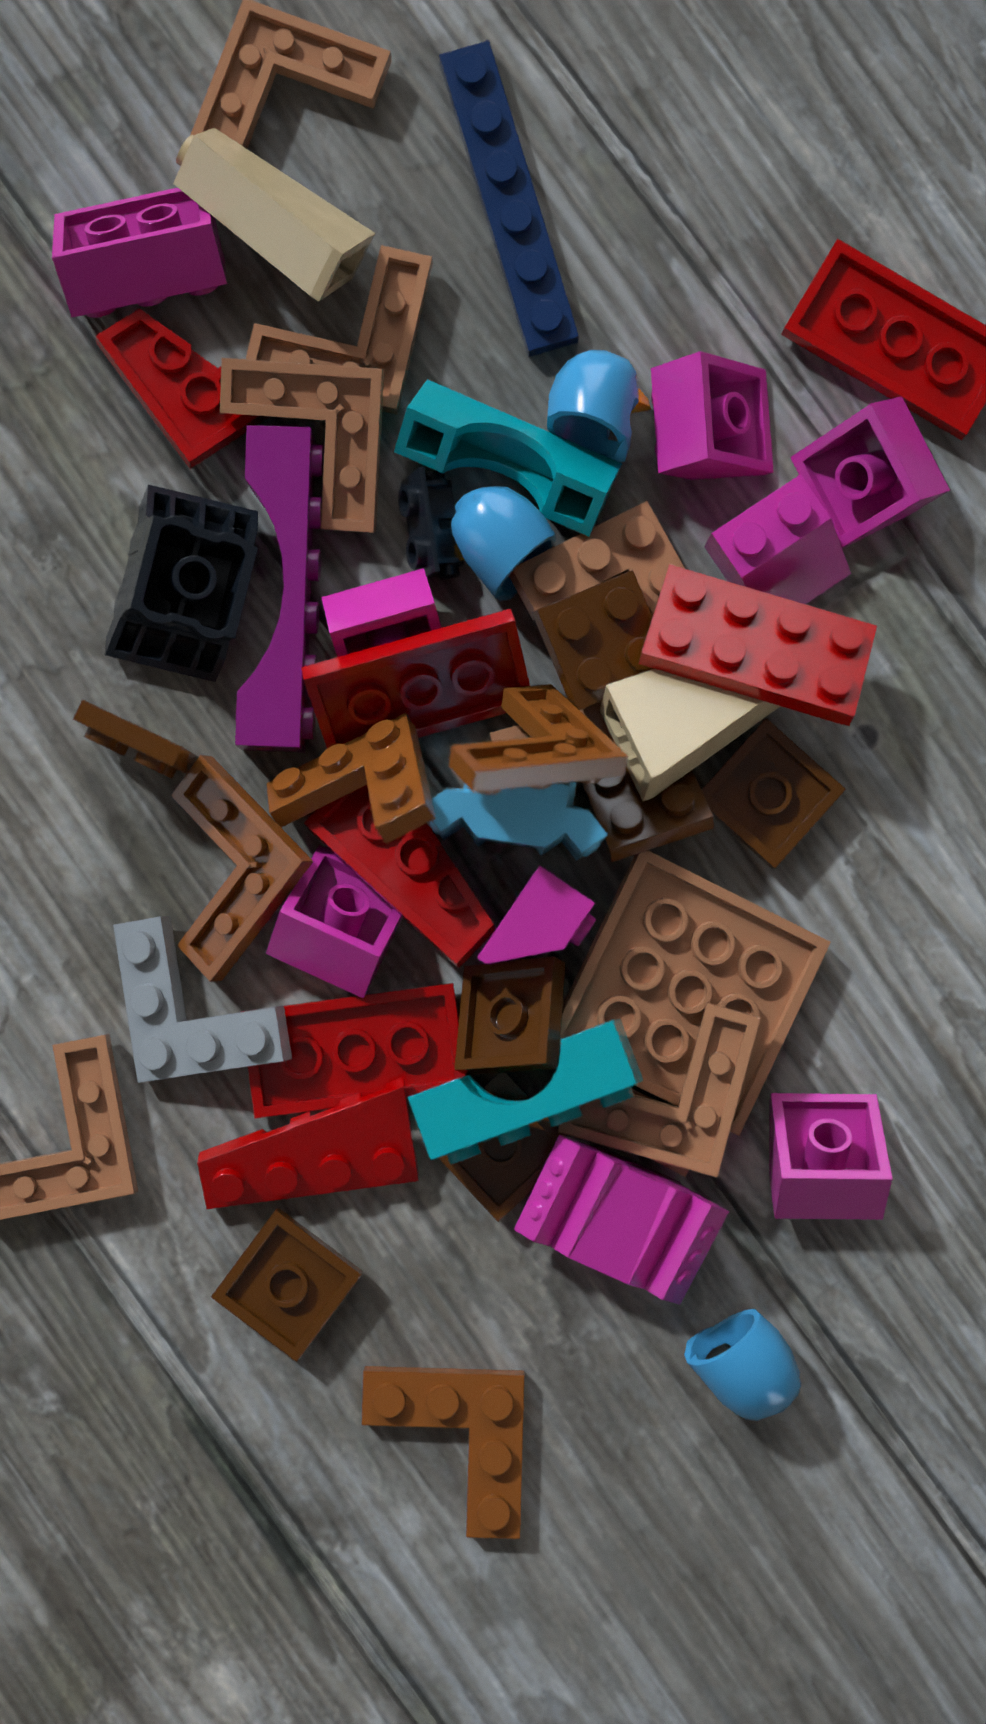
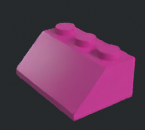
(136, 252)

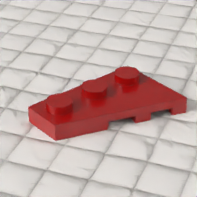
(173, 386)

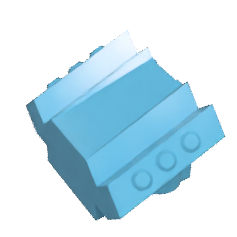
(520, 818)

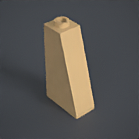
(272, 213)
(673, 724)

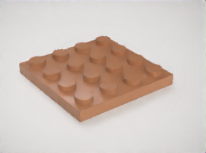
(671, 950)

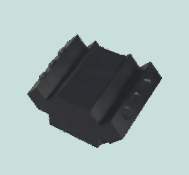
(183, 583)

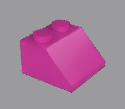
(711, 418)
(871, 470)
(781, 546)
(380, 612)
(540, 920)
(334, 925)
(827, 1156)

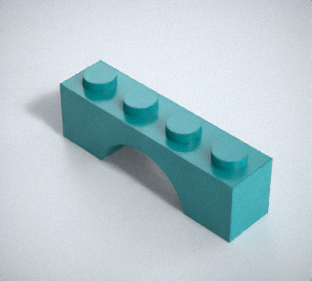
(457, 431)
(589, 1068)

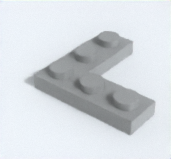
(161, 1035)

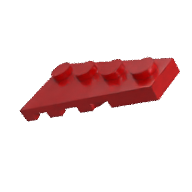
(407, 873)
(338, 1150)

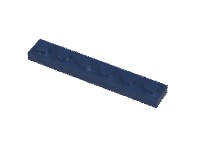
(508, 198)

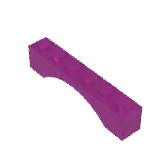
(273, 700)

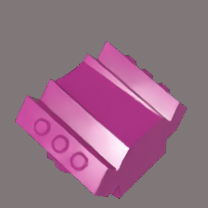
(621, 1218)

